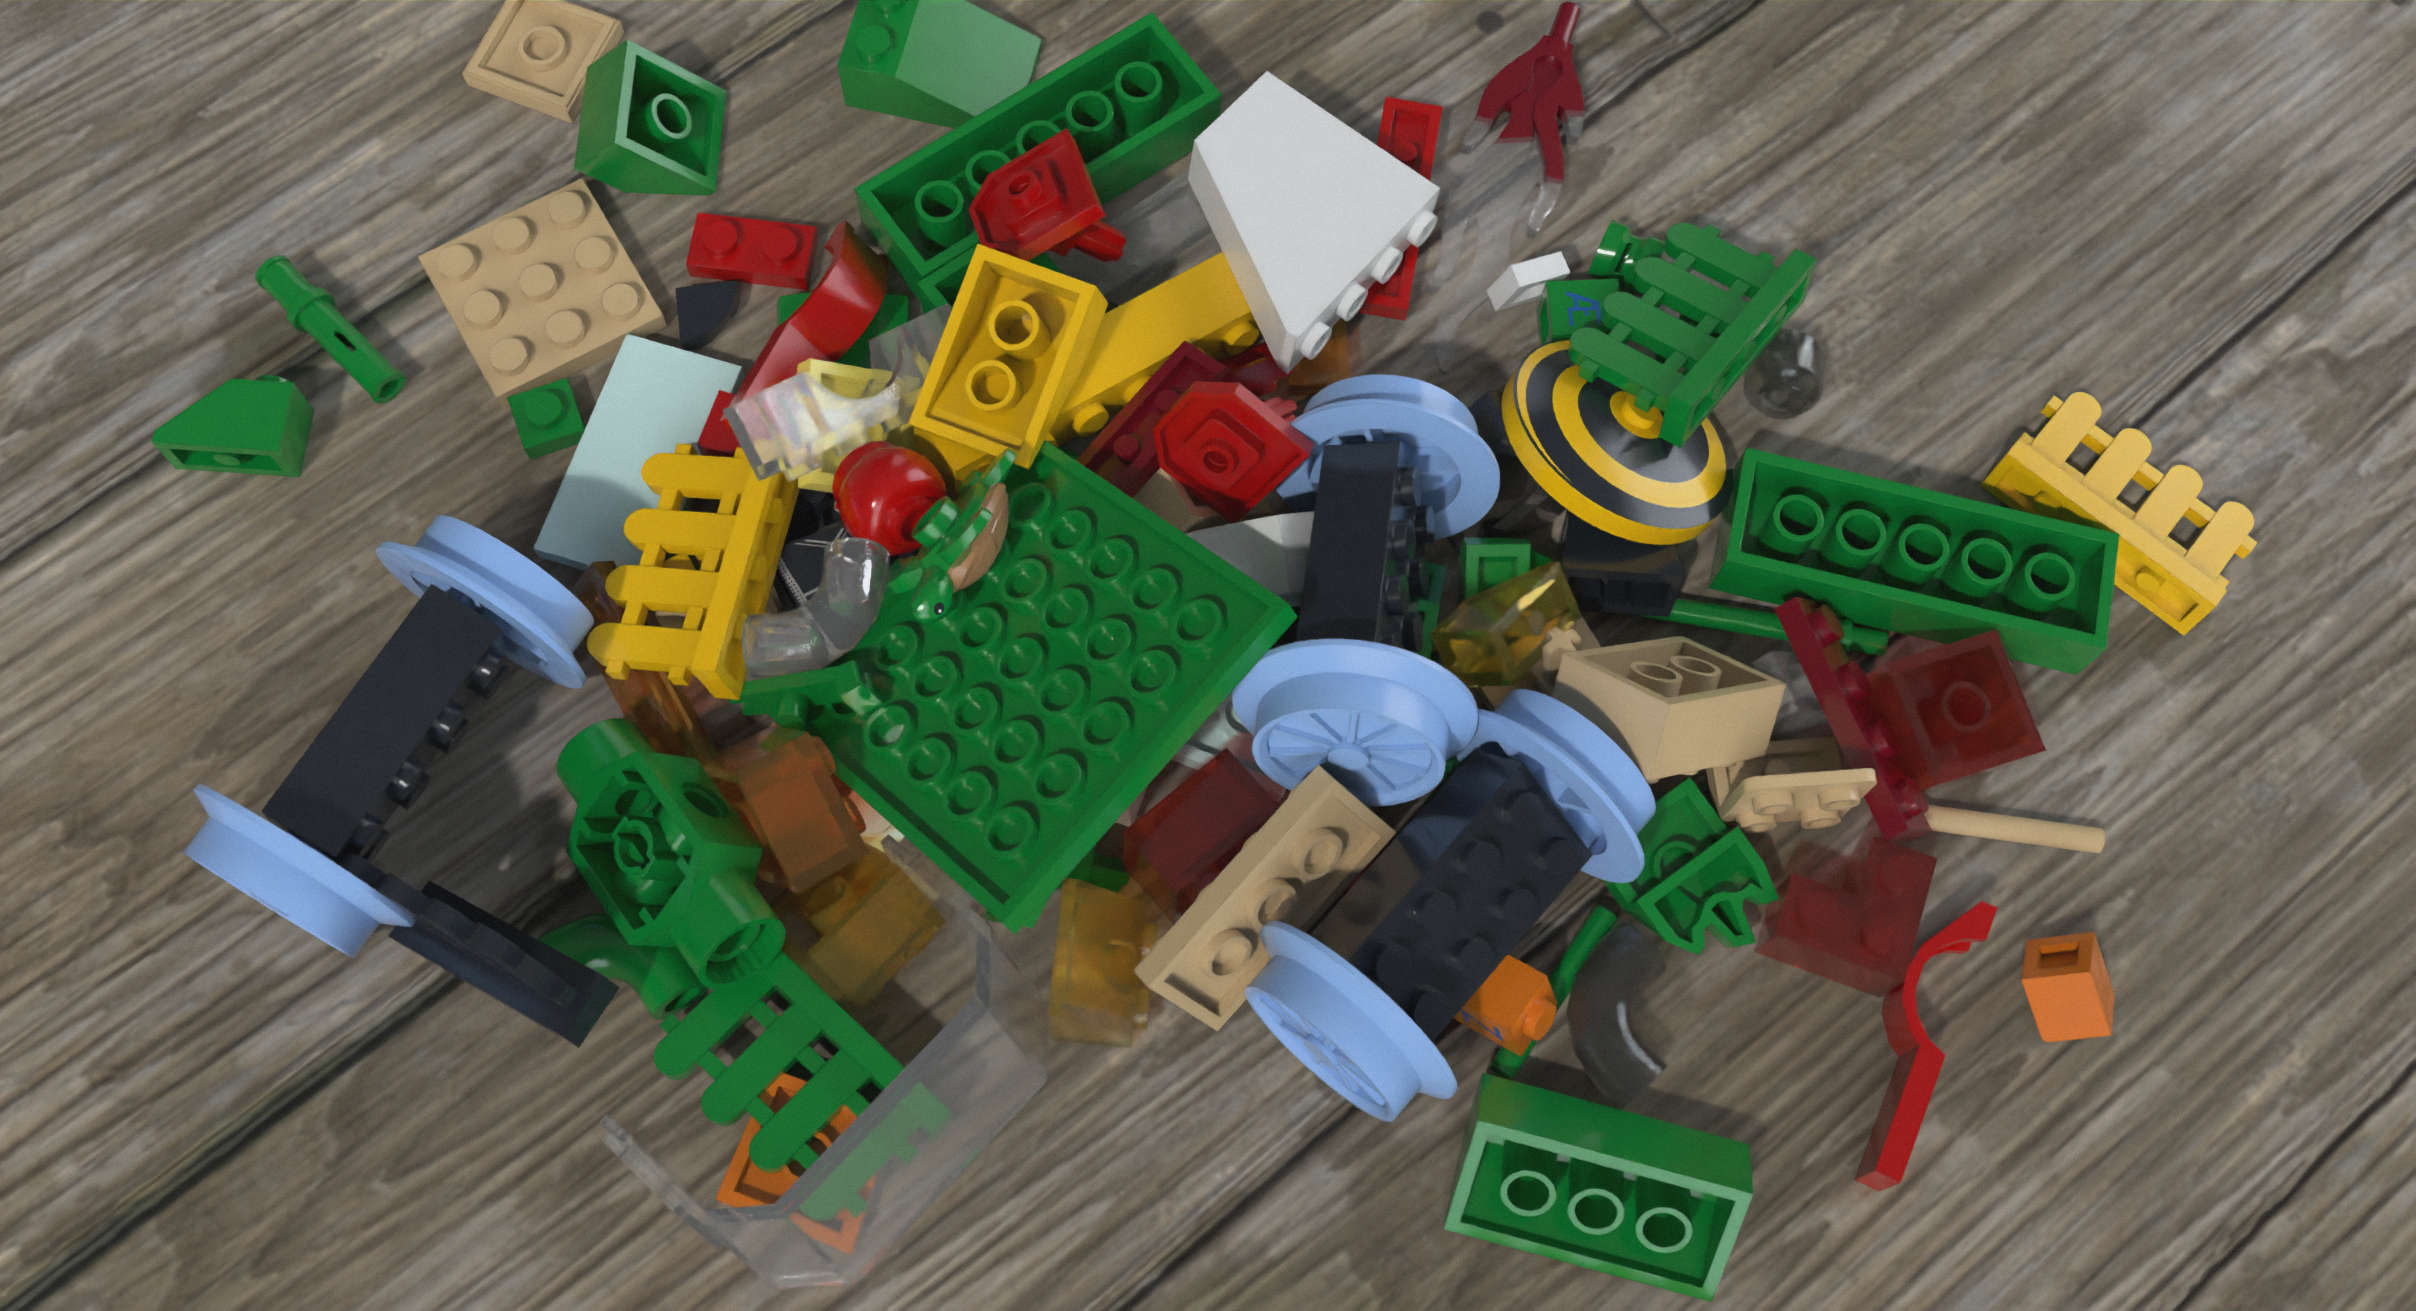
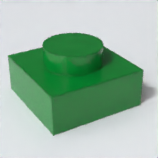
(547, 418)

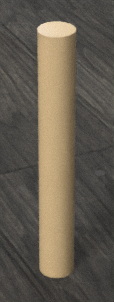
(2015, 829)

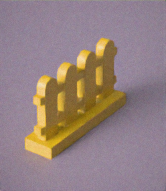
(2150, 566)
(734, 580)

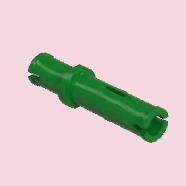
(314, 312)

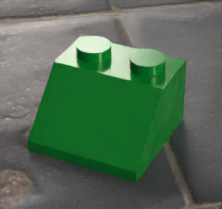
(649, 125)

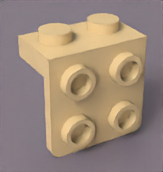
(1789, 783)

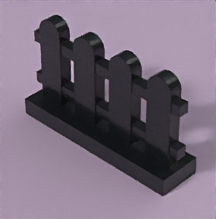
(493, 955)

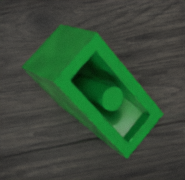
(241, 429)

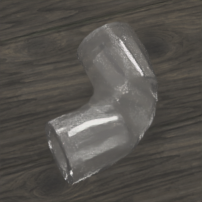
(827, 623)

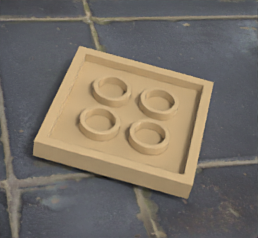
(542, 291)

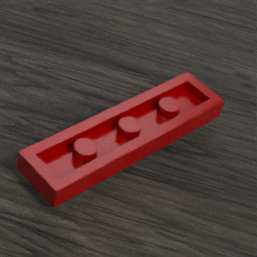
(1410, 135)

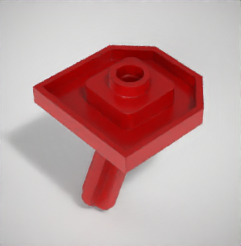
(1044, 205)
(1229, 445)

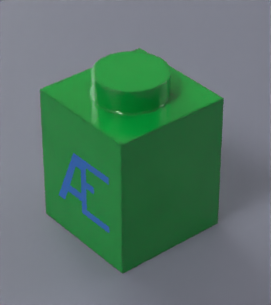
(1572, 306)

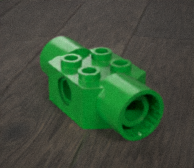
(667, 854)

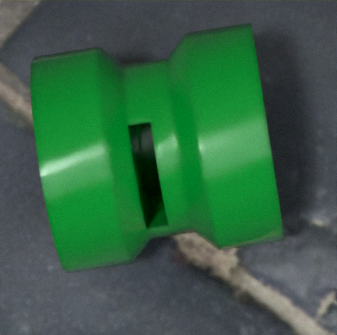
(1620, 254)

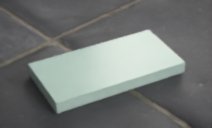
(645, 409)

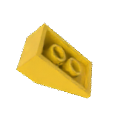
(1008, 355)

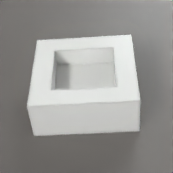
(1526, 280)

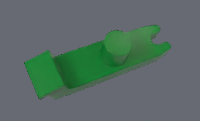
(795, 692)

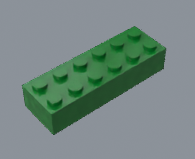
(1125, 102)
(1916, 560)

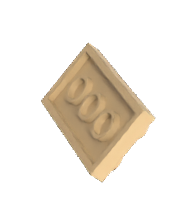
(1282, 875)

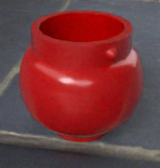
(885, 493)

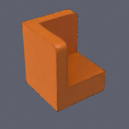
(2068, 987)

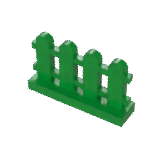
(1711, 361)
(775, 1052)

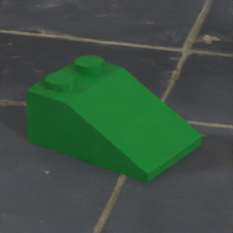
(933, 60)

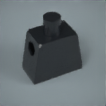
(1617, 573)

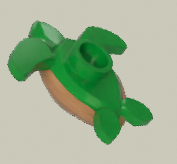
(956, 541)

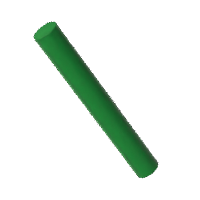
(1596, 926)

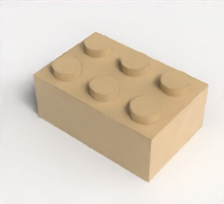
(1672, 703)

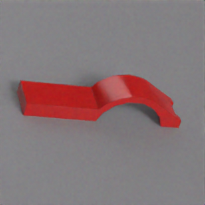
(828, 318)
(1918, 1056)

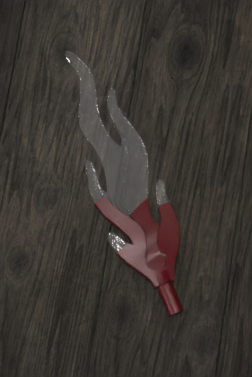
(1498, 181)

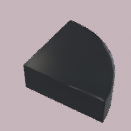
(704, 311)

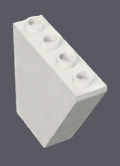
(1304, 213)

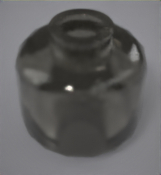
(1786, 375)

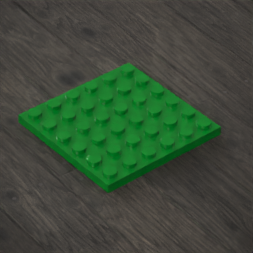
(1046, 685)

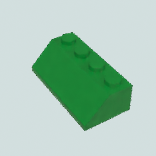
(1599, 1187)

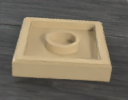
(541, 54)

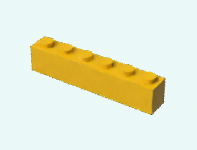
(1130, 346)

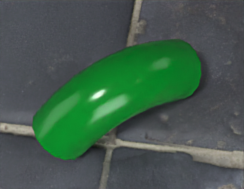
(654, 972)

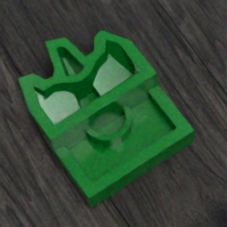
(1694, 875)

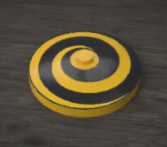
(1606, 454)

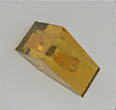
(1503, 629)

